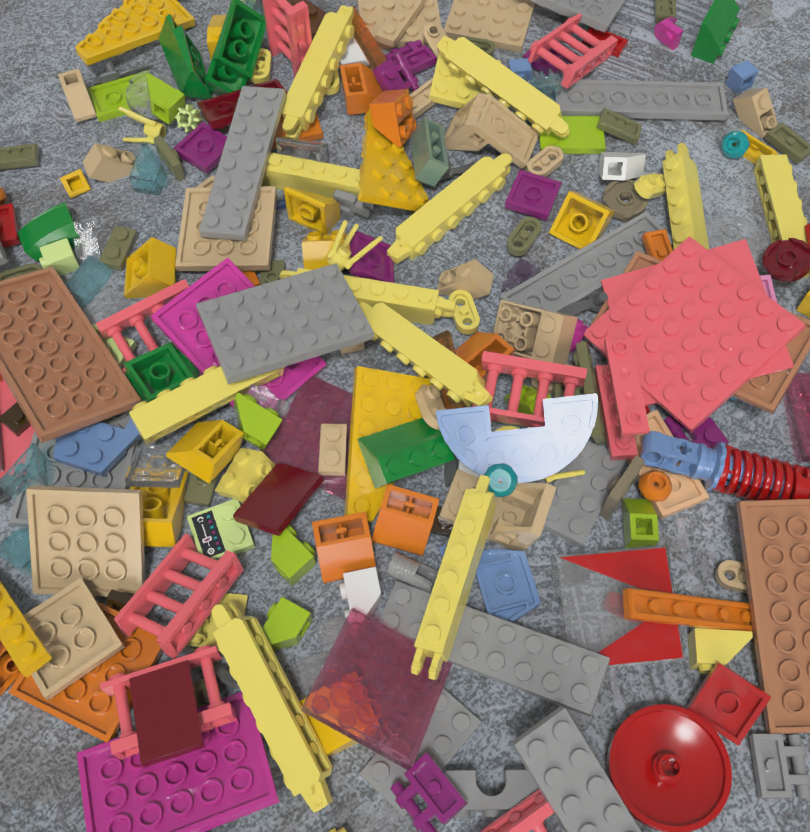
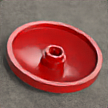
(669, 768)

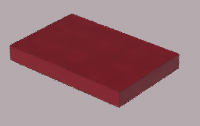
(278, 498)
(166, 713)

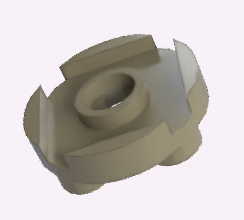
(624, 210)

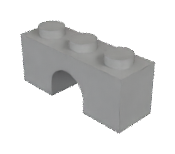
(517, 787)

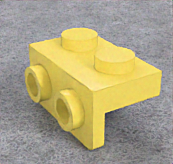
(244, 474)

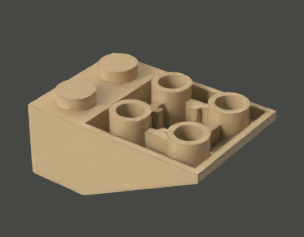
(535, 331)

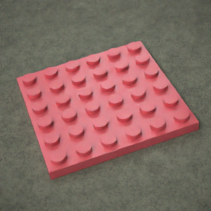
(696, 332)

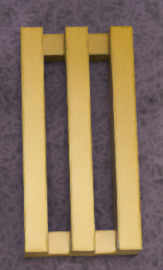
(756, 149)

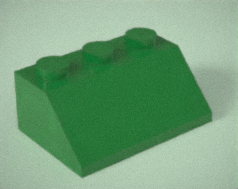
(716, 30)
(403, 452)

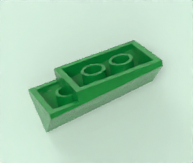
(236, 49)
(184, 60)

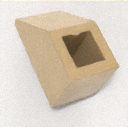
(77, 95)
(756, 110)
(108, 163)
(468, 277)

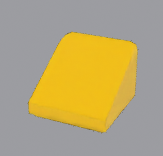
(75, 183)

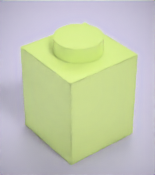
(60, 256)

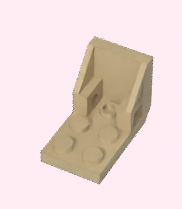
(489, 121)
(517, 517)

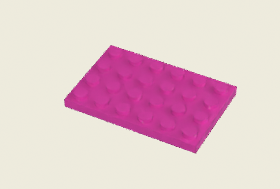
(185, 329)
(184, 792)

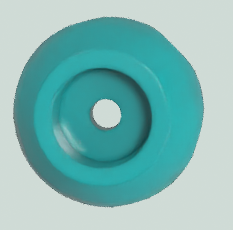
(741, 147)
(509, 479)

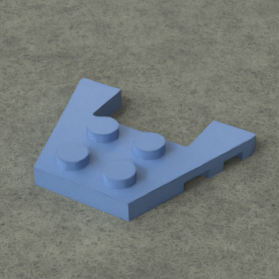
(95, 447)
(505, 583)

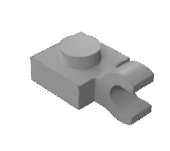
(350, 205)

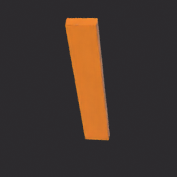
(686, 610)

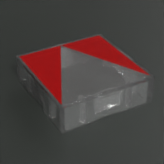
(592, 607)

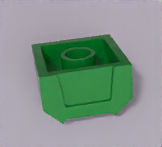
(46, 229)
(159, 371)

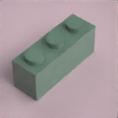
(429, 152)

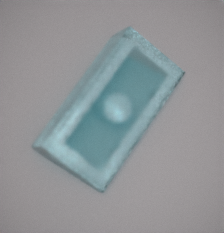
(88, 280)

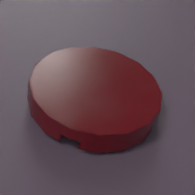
(787, 260)

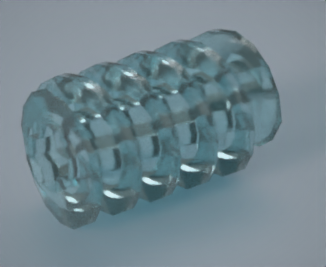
(546, 83)

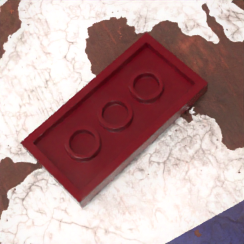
(220, 109)

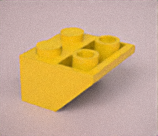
(317, 246)
(207, 448)

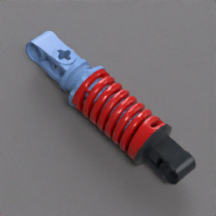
(727, 468)

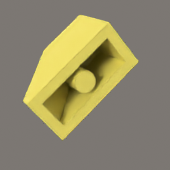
(714, 645)

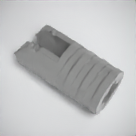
(412, 572)

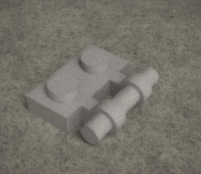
(772, 768)

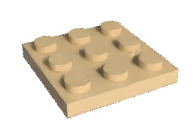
(74, 635)

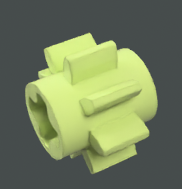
(188, 118)

